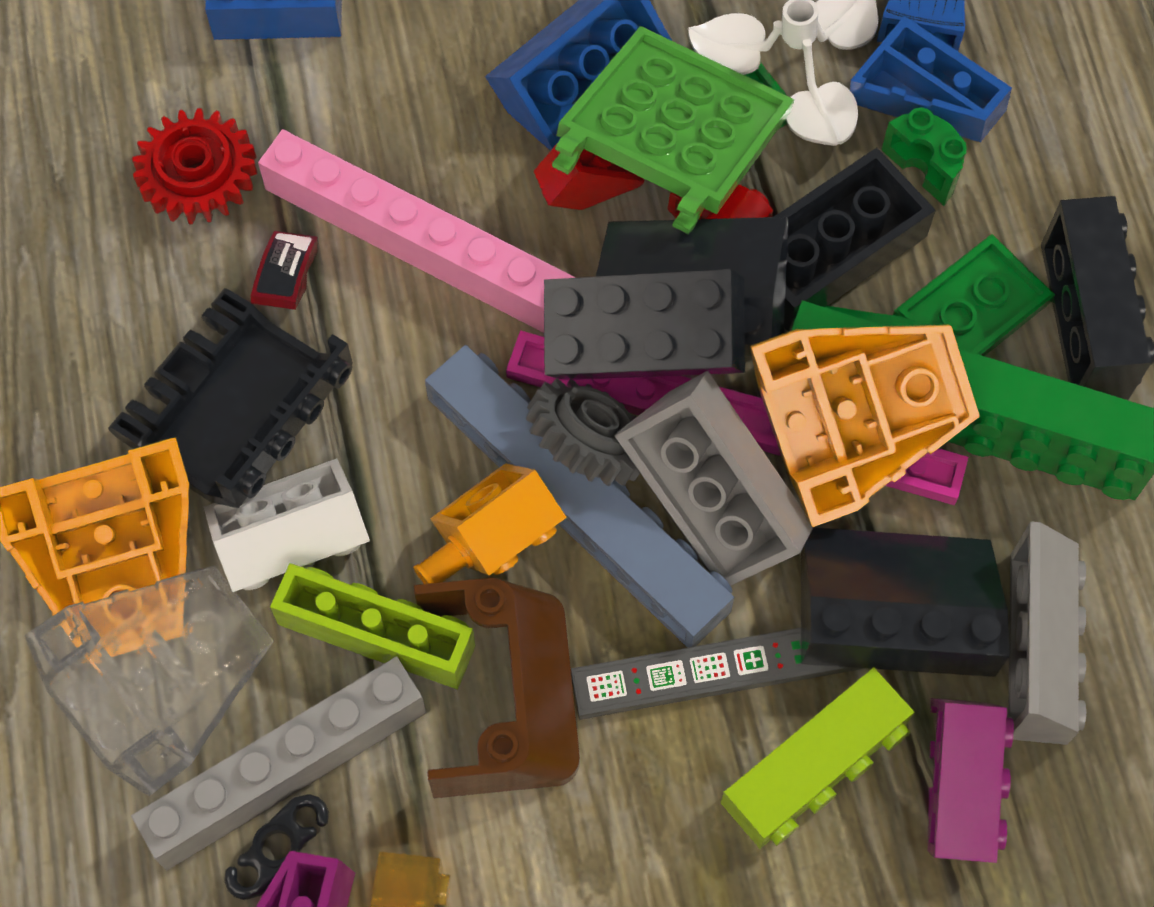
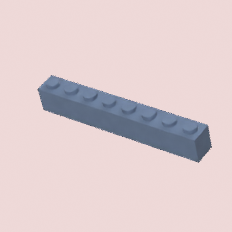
(599, 517)

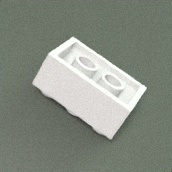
(287, 523)

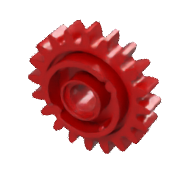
(224, 170)

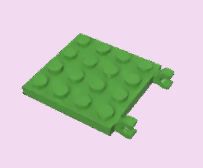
(673, 122)

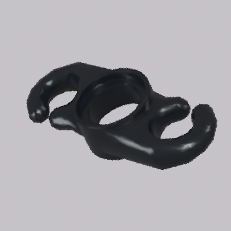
(284, 823)

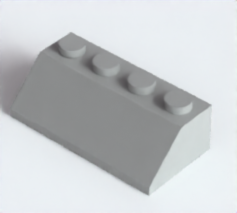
(715, 481)
(1045, 637)

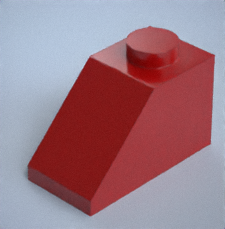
(588, 183)

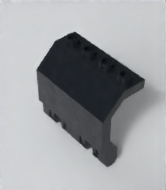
(235, 400)

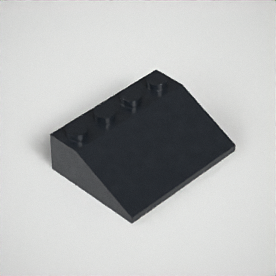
(746, 245)
(902, 603)

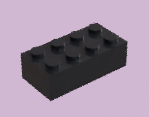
(850, 231)
(1096, 296)
(644, 325)

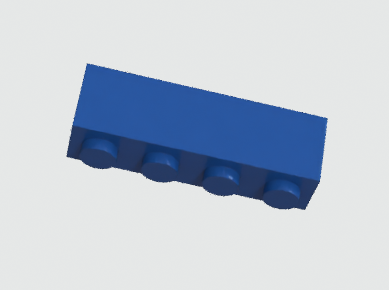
(564, 59)

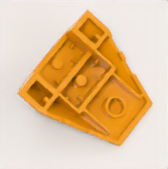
(860, 407)
(100, 526)

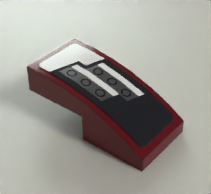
(284, 269)

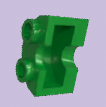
(929, 145)

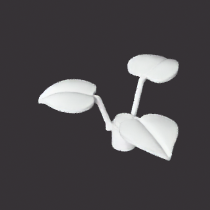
(822, 113)

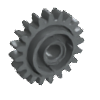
(581, 430)

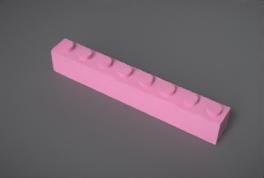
(408, 228)

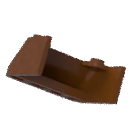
(543, 740)

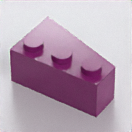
(968, 780)

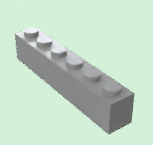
(279, 764)

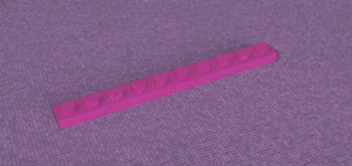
(932, 476)

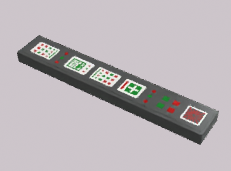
(693, 673)

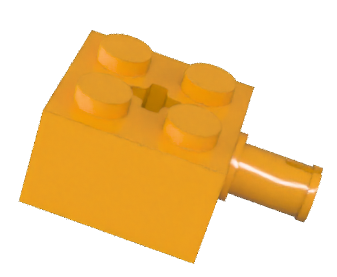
(492, 524)

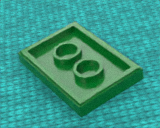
(981, 297)

